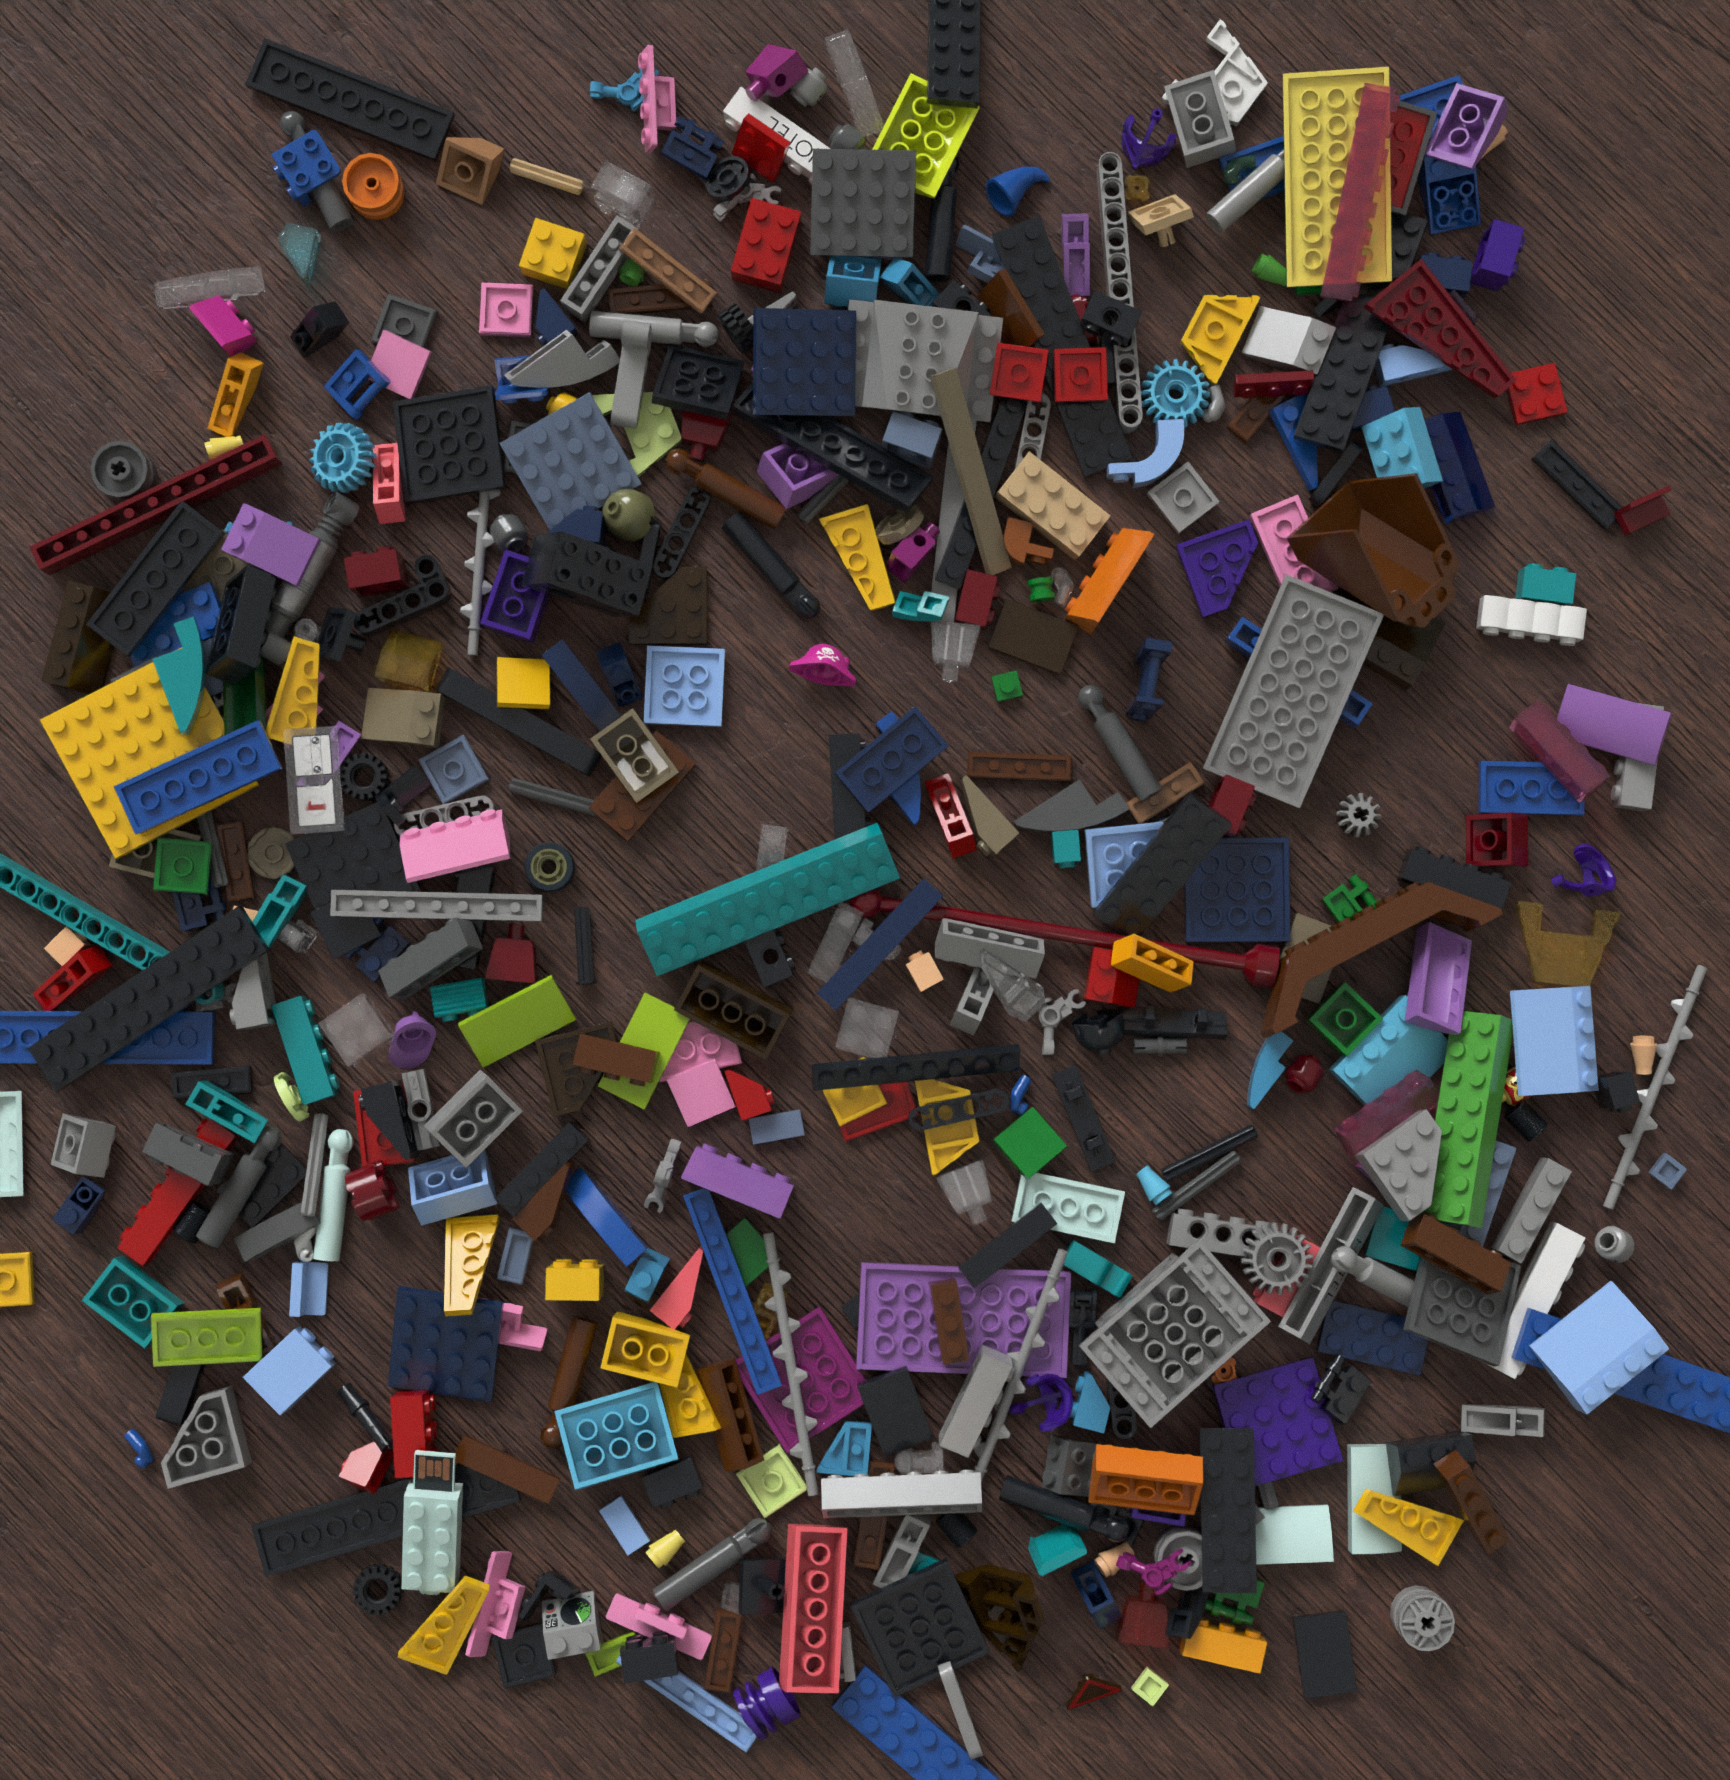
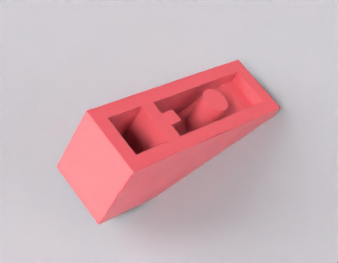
(387, 484)
(680, 1294)

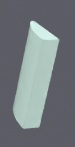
(11, 1144)
(1368, 1469)
(1294, 1535)

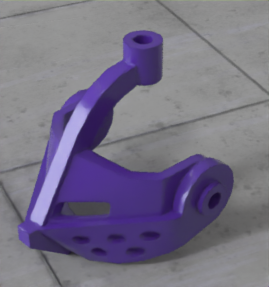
(1142, 148)
(1590, 861)
(1050, 1398)

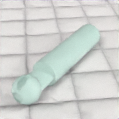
(333, 1198)

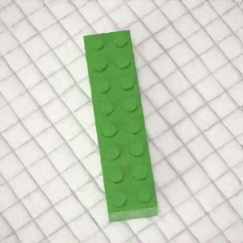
(1469, 1117)

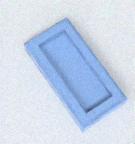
(624, 1525)

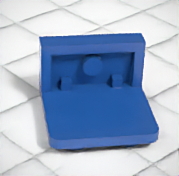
(305, 165)
(510, 393)

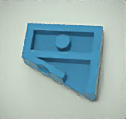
(848, 1451)

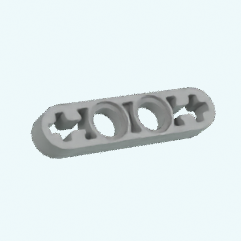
(1028, 441)
(444, 811)
(960, 1710)

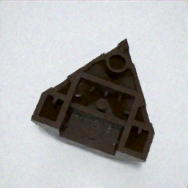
(1004, 1608)

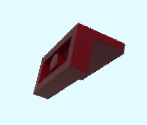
(1643, 511)

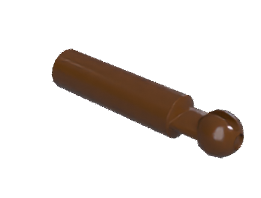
(727, 488)
(569, 1375)

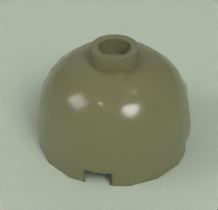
(628, 514)

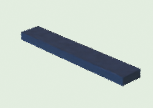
(879, 944)

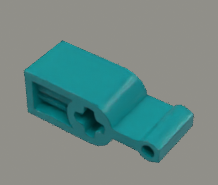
(1097, 1269)

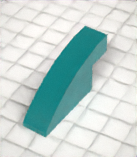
(184, 675)

